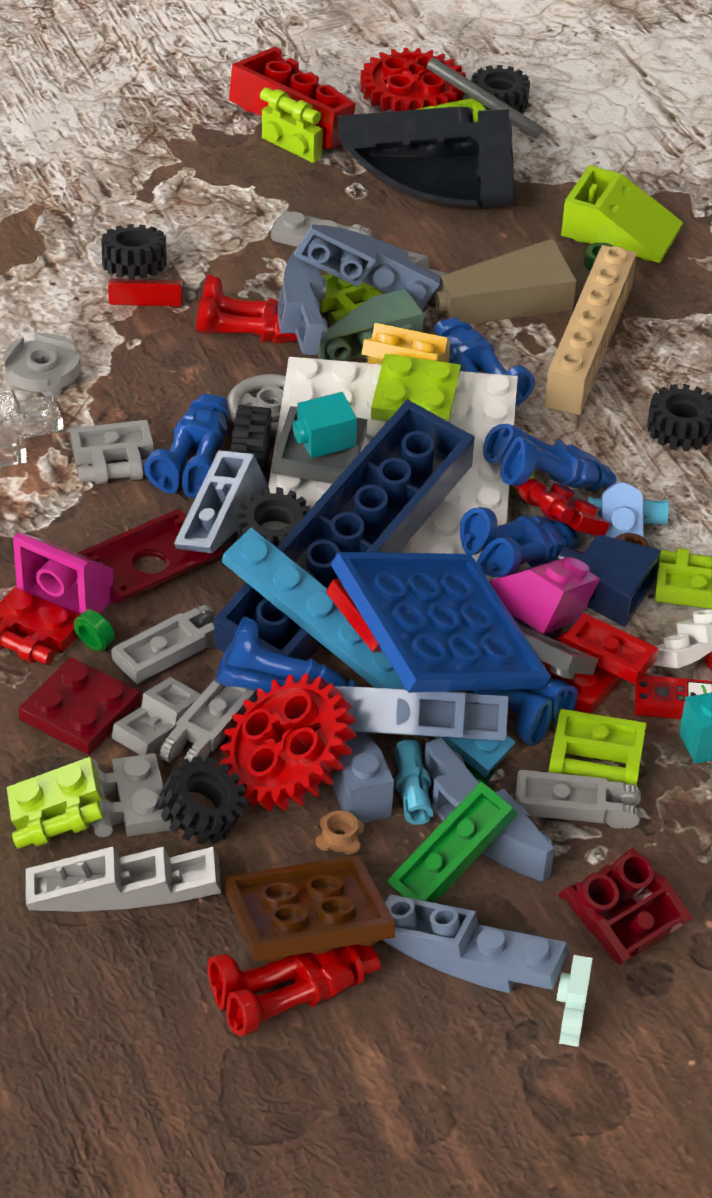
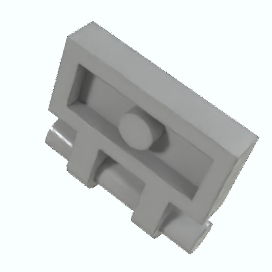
(111, 443)
(138, 789)

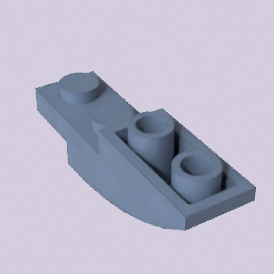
(367, 260)
(300, 304)
(427, 713)
(518, 845)
(480, 954)

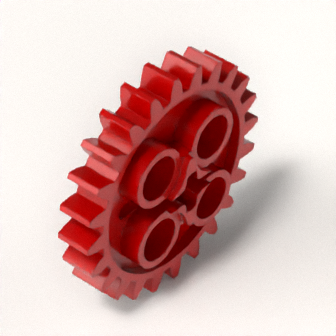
(405, 83)
(289, 741)

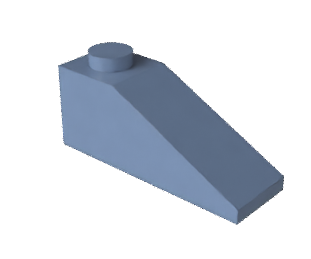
(217, 502)
(366, 782)

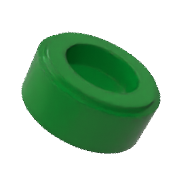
(94, 630)

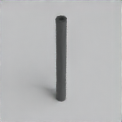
(483, 96)

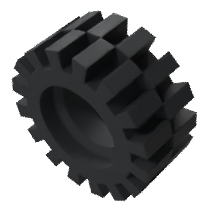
(505, 85)
(134, 251)
(667, 419)
(253, 433)
(271, 508)
(190, 815)

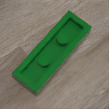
(453, 845)

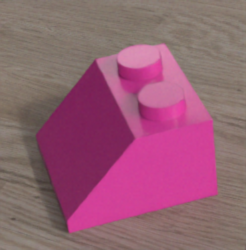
(61, 575)
(548, 593)

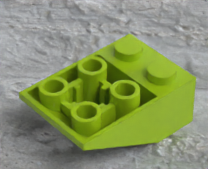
(617, 212)

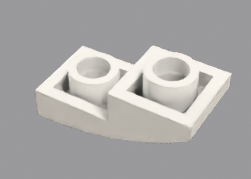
(690, 644)

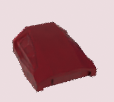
(627, 906)

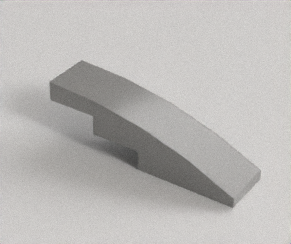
(108, 882)

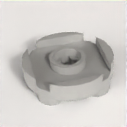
(25, 365)

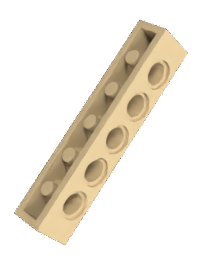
(590, 330)

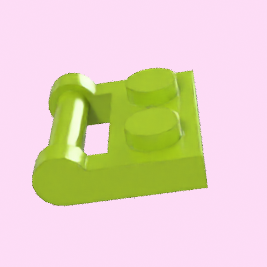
(599, 739)

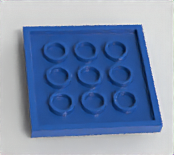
(439, 622)

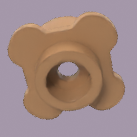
(340, 832)

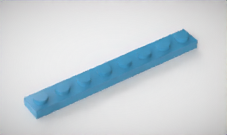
(313, 610)

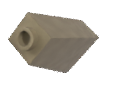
(509, 286)

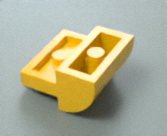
(405, 343)

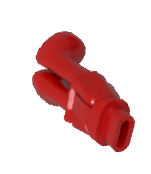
(229, 315)
(313, 975)

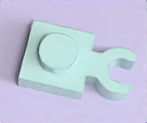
(573, 992)

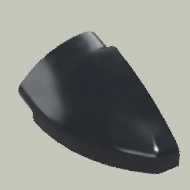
(437, 154)

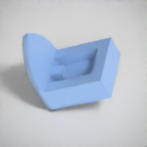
(623, 509)

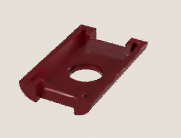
(149, 539)

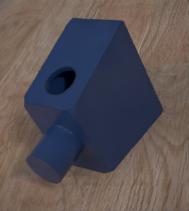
(624, 572)

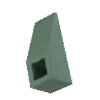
(346, 336)

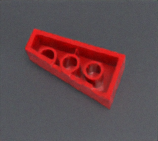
(274, 72)

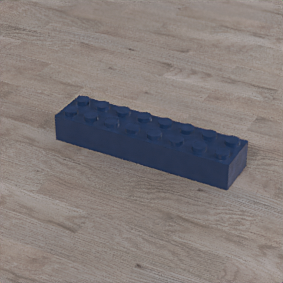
(367, 509)

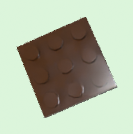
(308, 908)

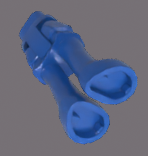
(477, 354)
(198, 431)
(523, 453)
(514, 543)
(253, 666)
(537, 707)

